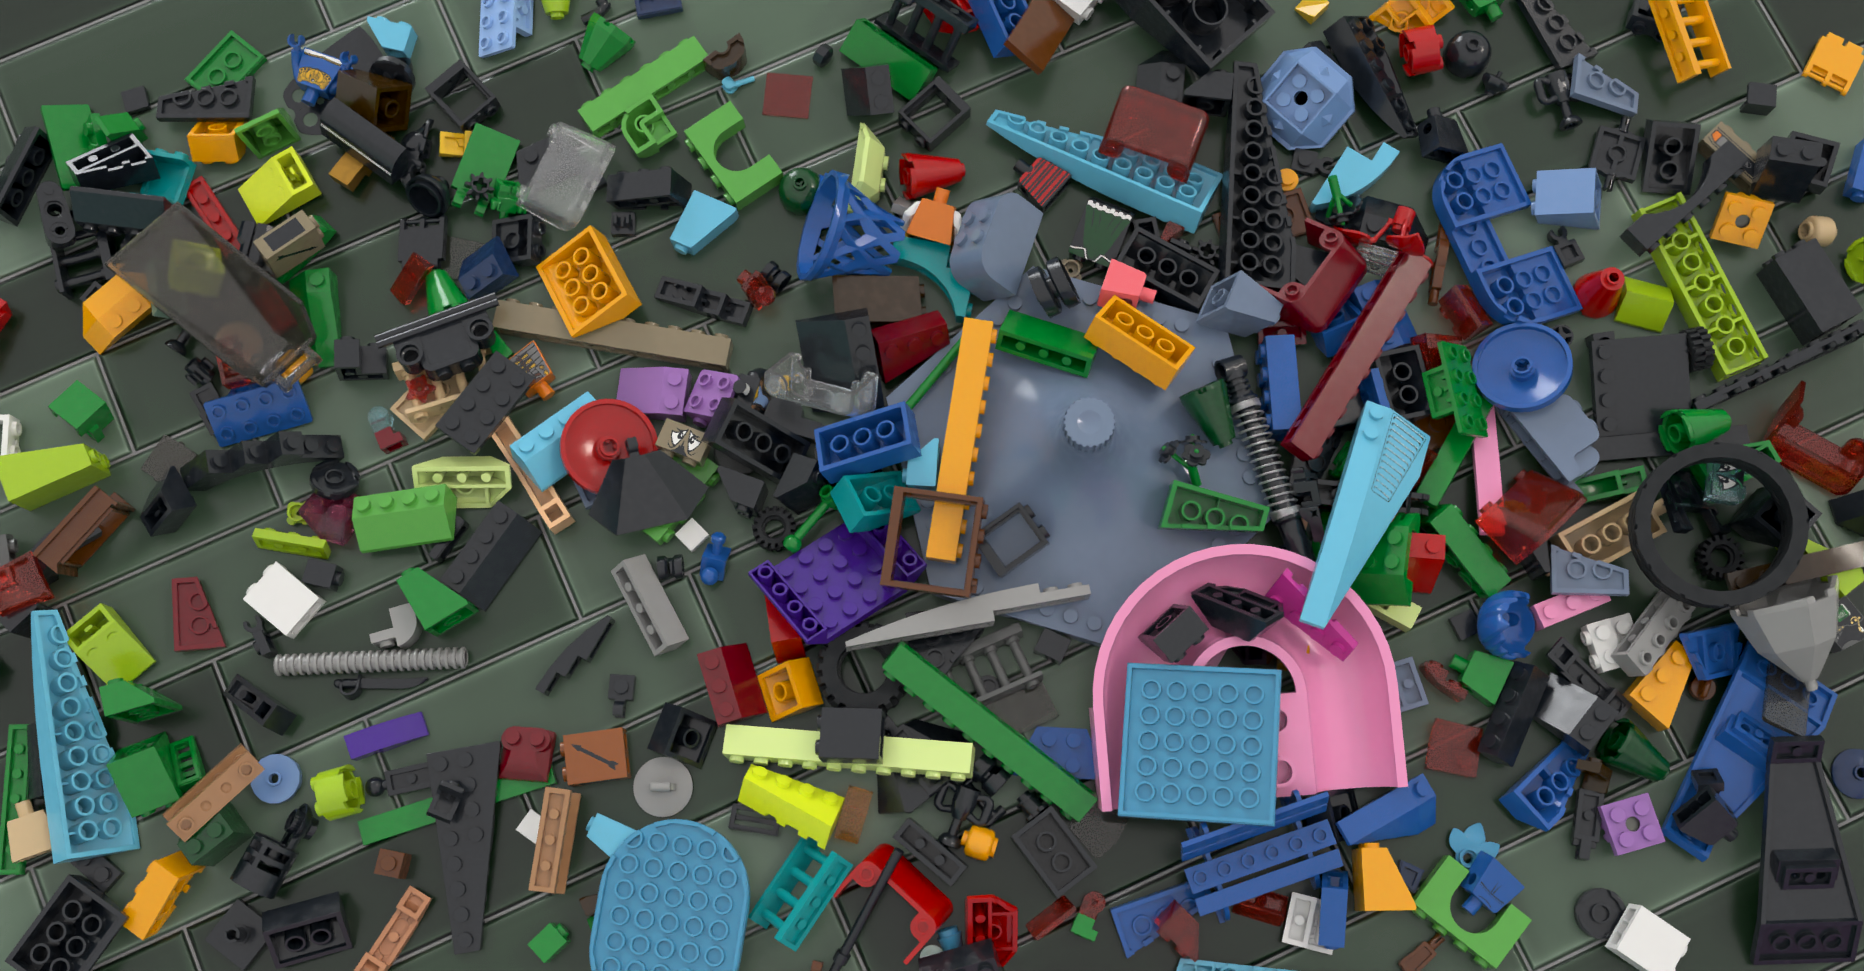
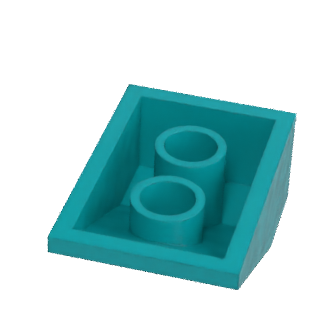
(867, 499)

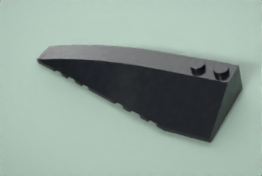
(1253, 206)

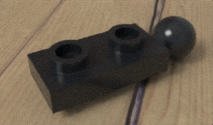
(400, 781)

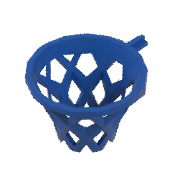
(824, 215)

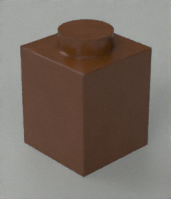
(392, 863)

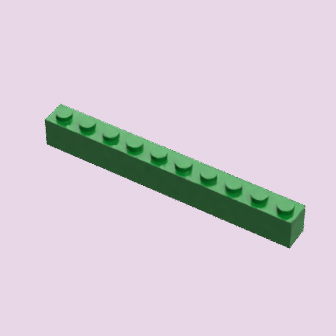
(989, 731)

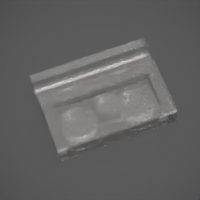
(1376, 257)

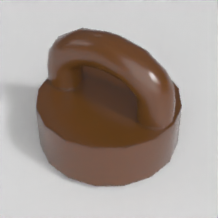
(1702, 689)

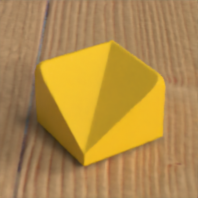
(1311, 9)

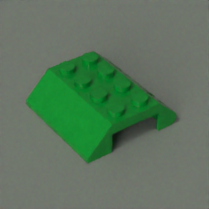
(1384, 575)

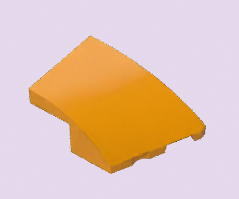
(1409, 14)

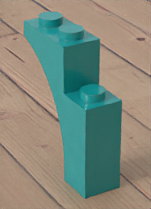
(933, 261)

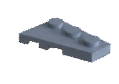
(1598, 89)
(1584, 576)

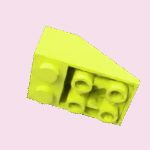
(279, 187)

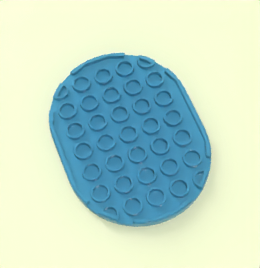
(671, 902)

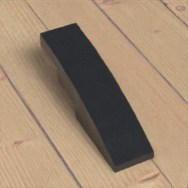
(703, 301)
(583, 647)

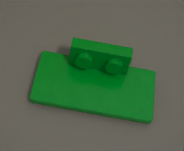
(70, 134)
(1454, 391)

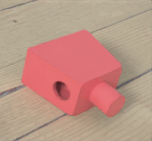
(1126, 284)

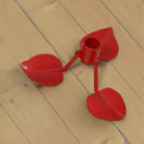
(1401, 225)

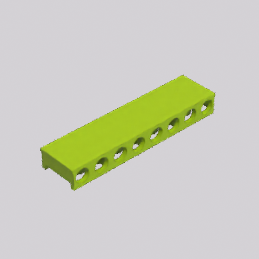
(1700, 294)

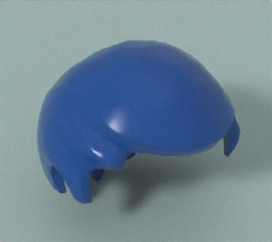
(1506, 624)

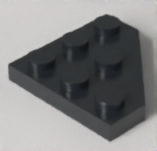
(943, 649)

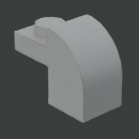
(405, 629)

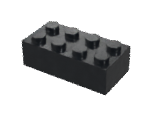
(753, 439)

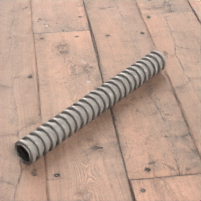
(370, 661)

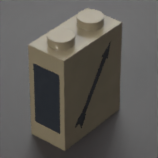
(290, 243)

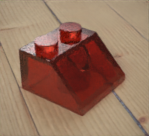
(1464, 312)

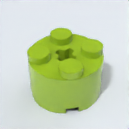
(338, 793)

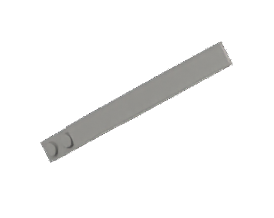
(969, 614)

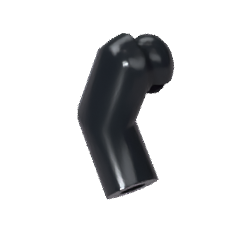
(603, 8)

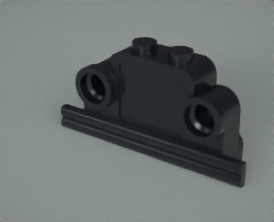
(445, 340)

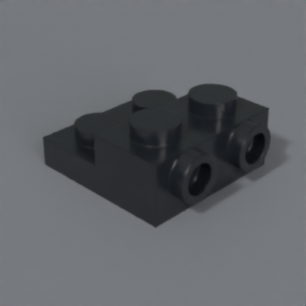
(1641, 20)
(521, 238)

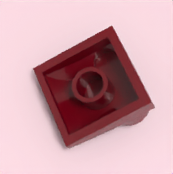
(527, 754)

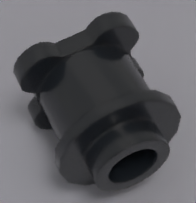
(1031, 805)

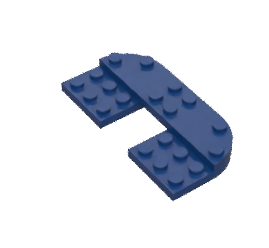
(1509, 290)

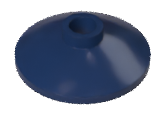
(1845, 774)

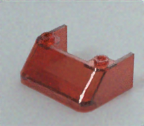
(1811, 455)

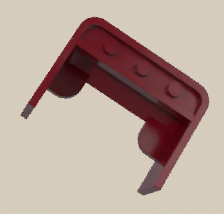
(1326, 292)

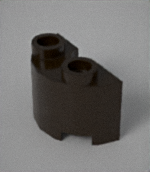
(727, 62)

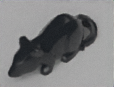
(417, 148)

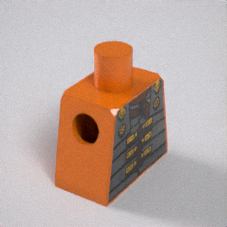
(534, 363)

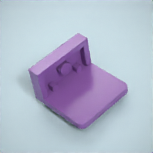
(707, 394)

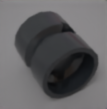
(989, 774)

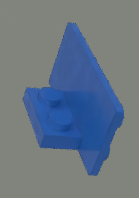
(256, 411)

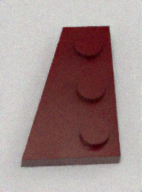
(193, 618)

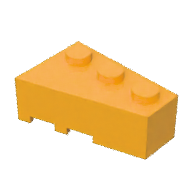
(1659, 692)
(158, 893)

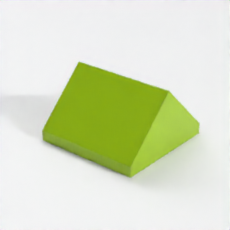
(1644, 305)

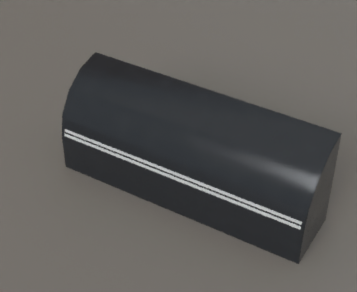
(364, 141)

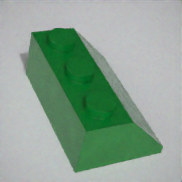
(134, 702)

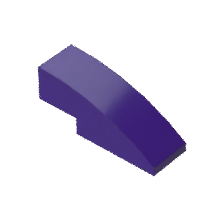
(386, 736)

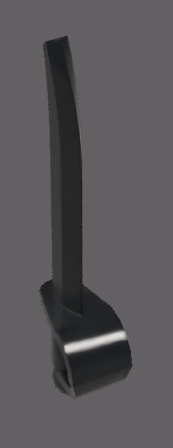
(374, 683)

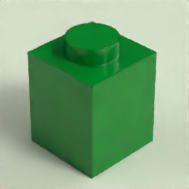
(550, 942)

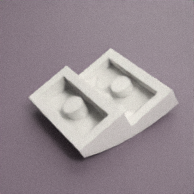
(1303, 923)

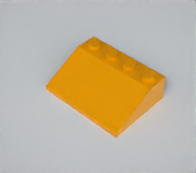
(588, 283)

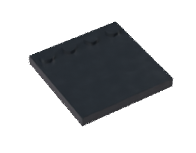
(1638, 382)

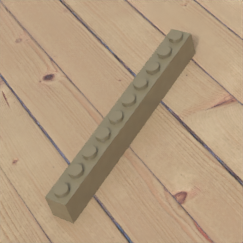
(619, 337)

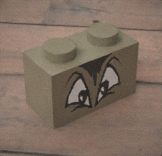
(683, 443)

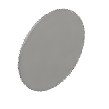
(663, 787)

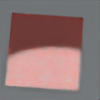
(787, 95)

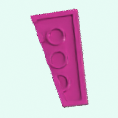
(1333, 637)

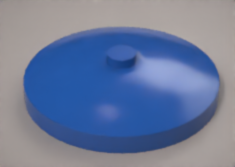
(1522, 367)

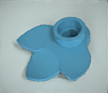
(1471, 843)

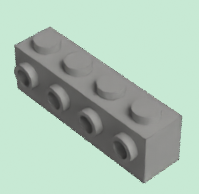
(649, 602)
(1651, 634)

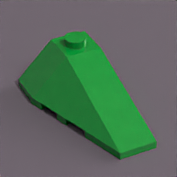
(320, 296)

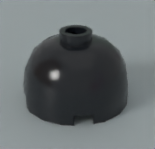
(1467, 54)

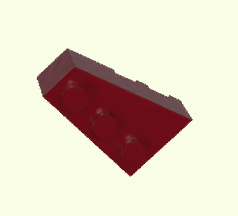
(908, 343)

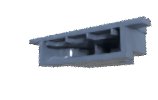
(1558, 439)

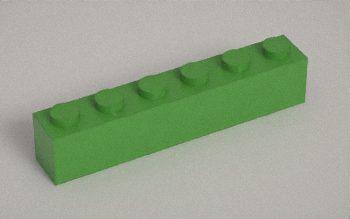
(658, 78)

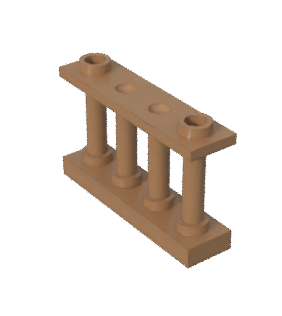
(212, 792)
(555, 841)

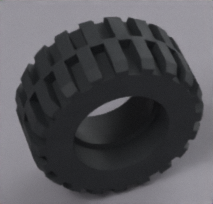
(834, 688)

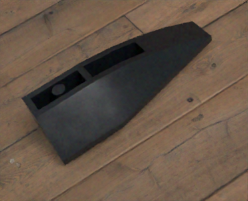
(1367, 62)

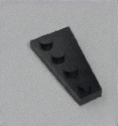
(1555, 33)
(210, 104)

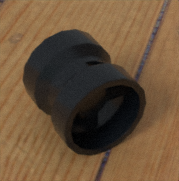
(775, 276)
(675, 569)

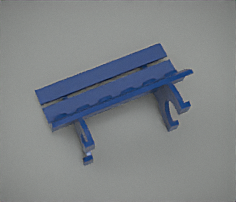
(1260, 856)

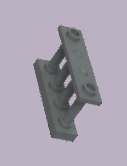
(988, 646)

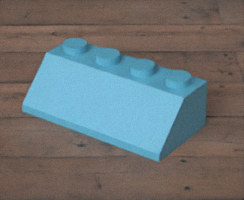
(539, 449)

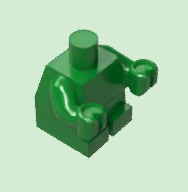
(505, 198)

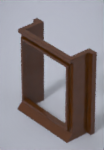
(93, 511)

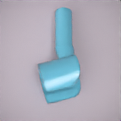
(731, 86)

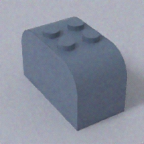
(994, 245)

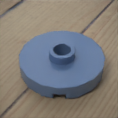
(288, 779)

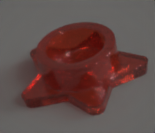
(419, 382)

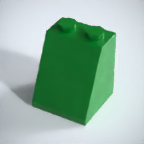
(433, 602)
(145, 775)

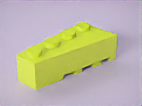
(792, 803)

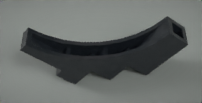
(246, 457)

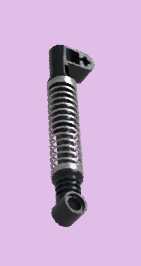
(1245, 403)

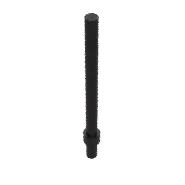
(842, 954)

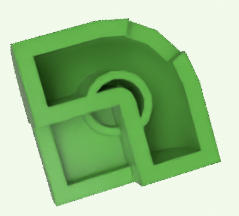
(646, 127)

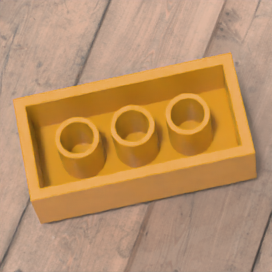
(1139, 342)

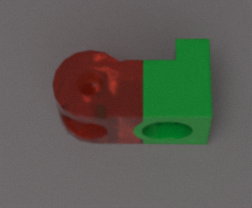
(1084, 920)

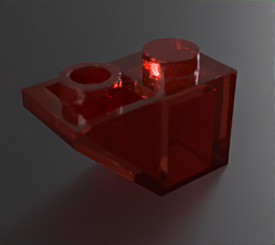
(1181, 928)

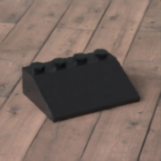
(839, 349)
(69, 930)

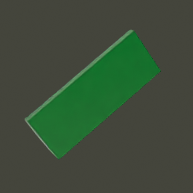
(871, 46)
(1046, 343)

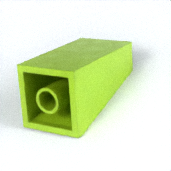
(50, 473)

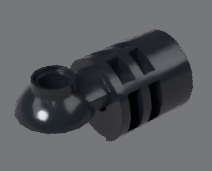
(274, 853)

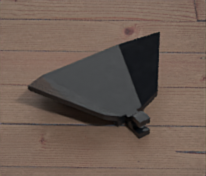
(645, 492)
(906, 794)

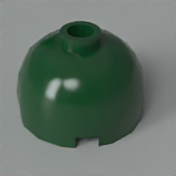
(798, 190)

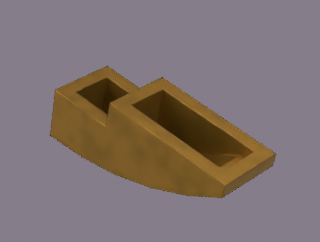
(349, 171)

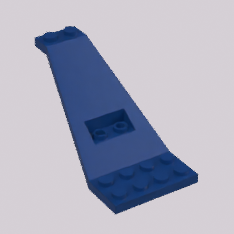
(1739, 744)

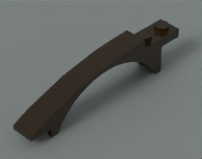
(1810, 566)

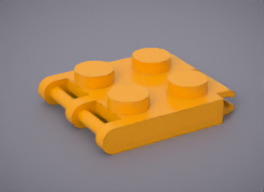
(1834, 63)

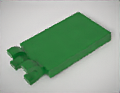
(486, 153)

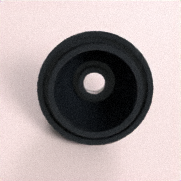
(429, 195)

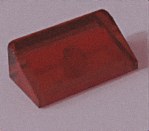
(411, 278)
(1265, 908)
(1050, 917)

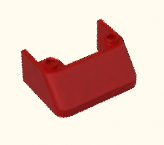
(912, 885)

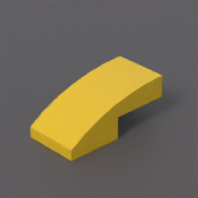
(453, 144)

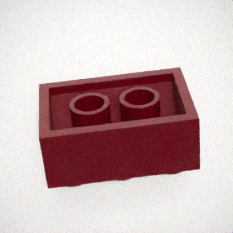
(732, 684)

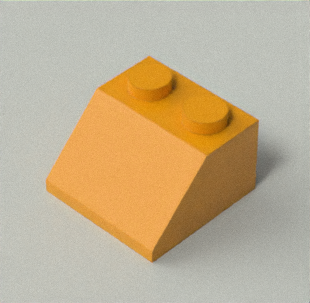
(216, 142)
(790, 689)

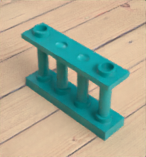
(812, 902)

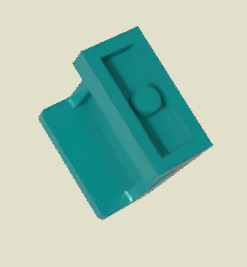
(175, 174)

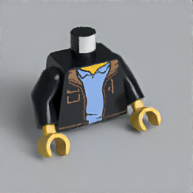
(751, 390)

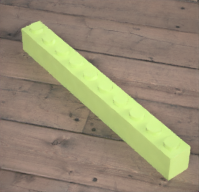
(899, 754)

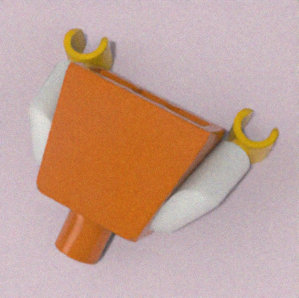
(933, 219)

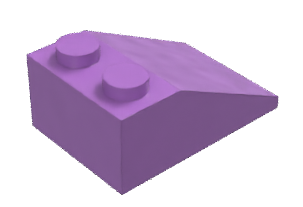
(656, 391)

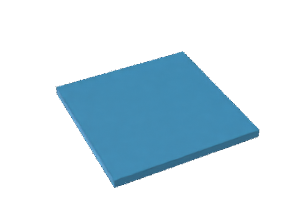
(1200, 744)

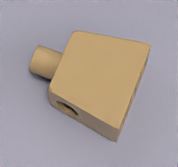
(28, 833)

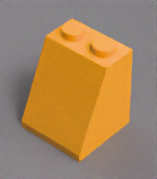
(1378, 881)

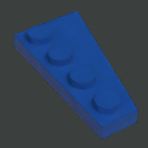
(1136, 918)

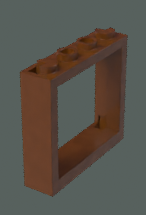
(894, 531)

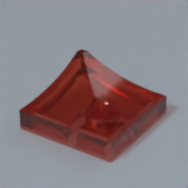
(22, 584)
(1453, 748)

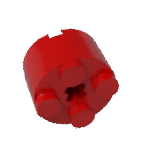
(1421, 50)

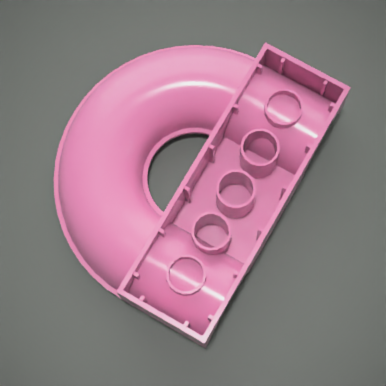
(1335, 726)

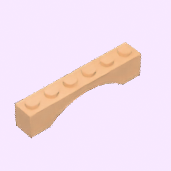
(547, 502)

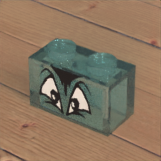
(1724, 484)

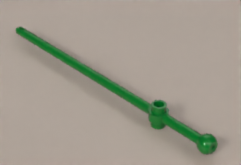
(793, 542)

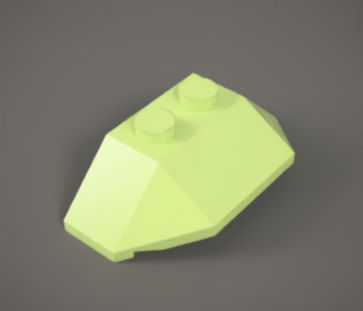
(869, 165)
(473, 479)

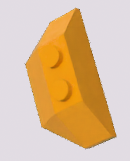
(112, 313)

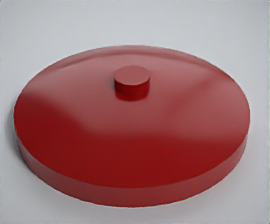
(598, 435)

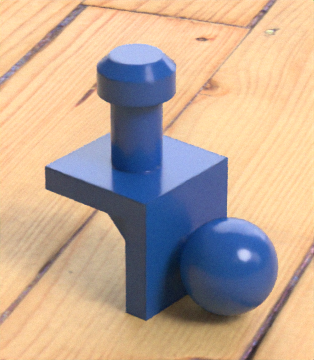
(714, 559)

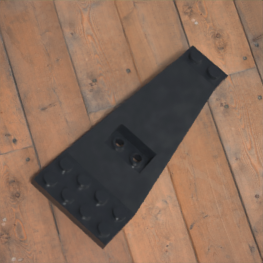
(1801, 911)

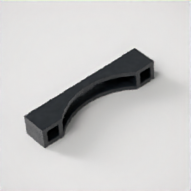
(1716, 170)

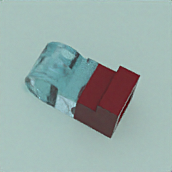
(384, 431)

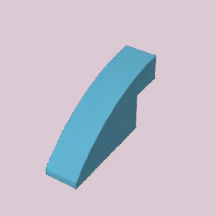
(1355, 174)

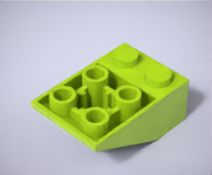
(109, 645)

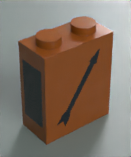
(595, 757)

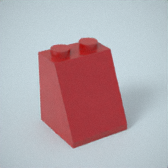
(1425, 561)

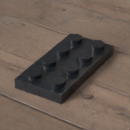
(485, 403)

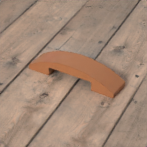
(396, 933)

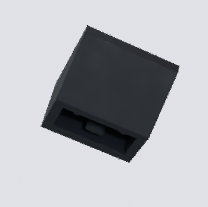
(167, 504)

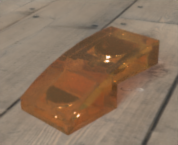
(853, 814)

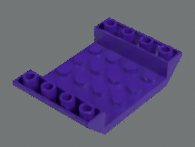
(835, 581)

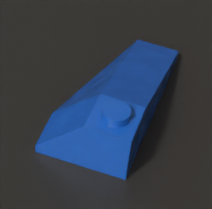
(1544, 790)
(1392, 815)

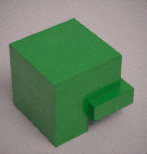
(82, 411)

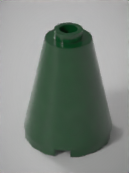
(1211, 412)
(1632, 752)

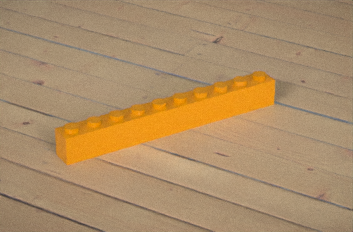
(960, 438)

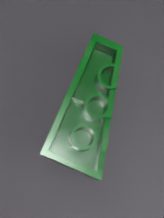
(1206, 510)
(1466, 550)

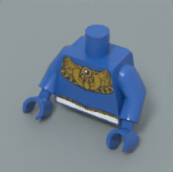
(316, 71)

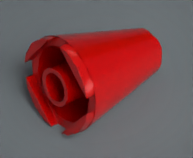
(927, 172)
(1599, 292)

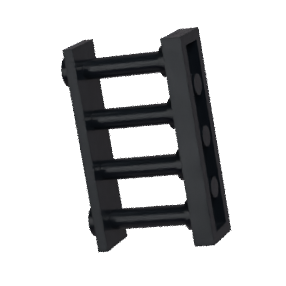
(943, 11)
(105, 250)

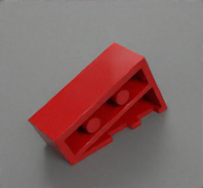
(784, 639)

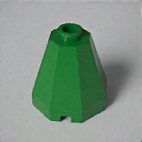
(603, 44)

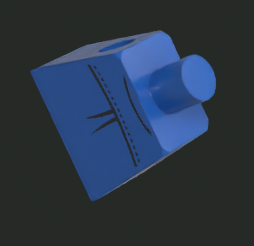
(1489, 885)

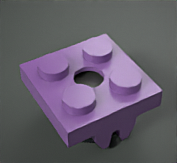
(1630, 824)

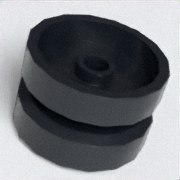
(1051, 288)

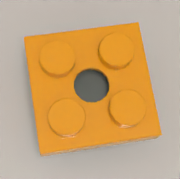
(1741, 219)

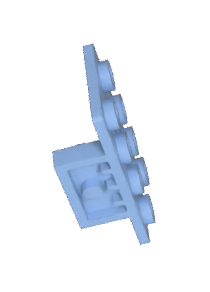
(501, 22)

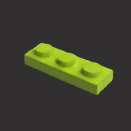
(291, 543)

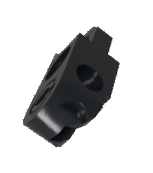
(52, 199)

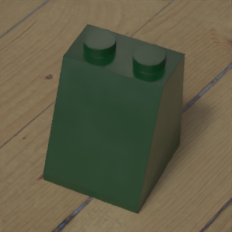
(216, 838)

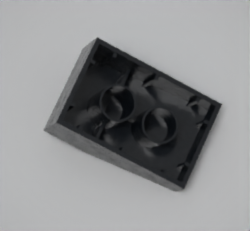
(1199, 30)

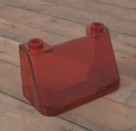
(1157, 129)
(1528, 513)

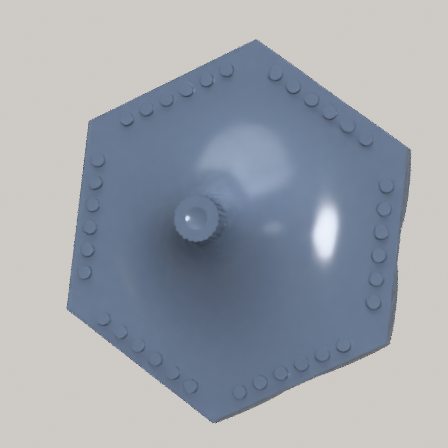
(1083, 465)

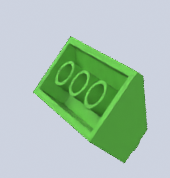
(404, 518)

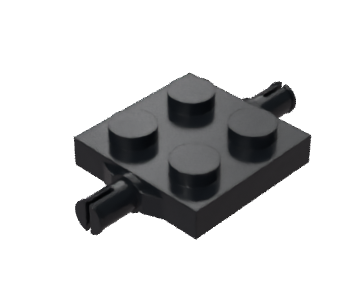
(1616, 154)

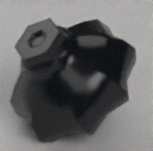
(1494, 83)

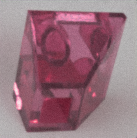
(330, 518)

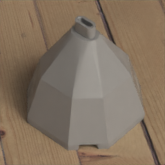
(1794, 626)

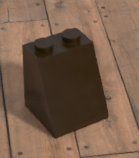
(376, 98)

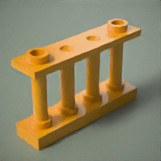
(1677, 42)

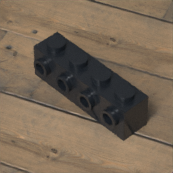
(1513, 713)

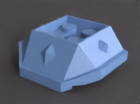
(1328, 102)

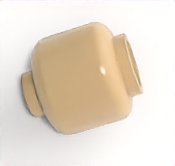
(1818, 227)

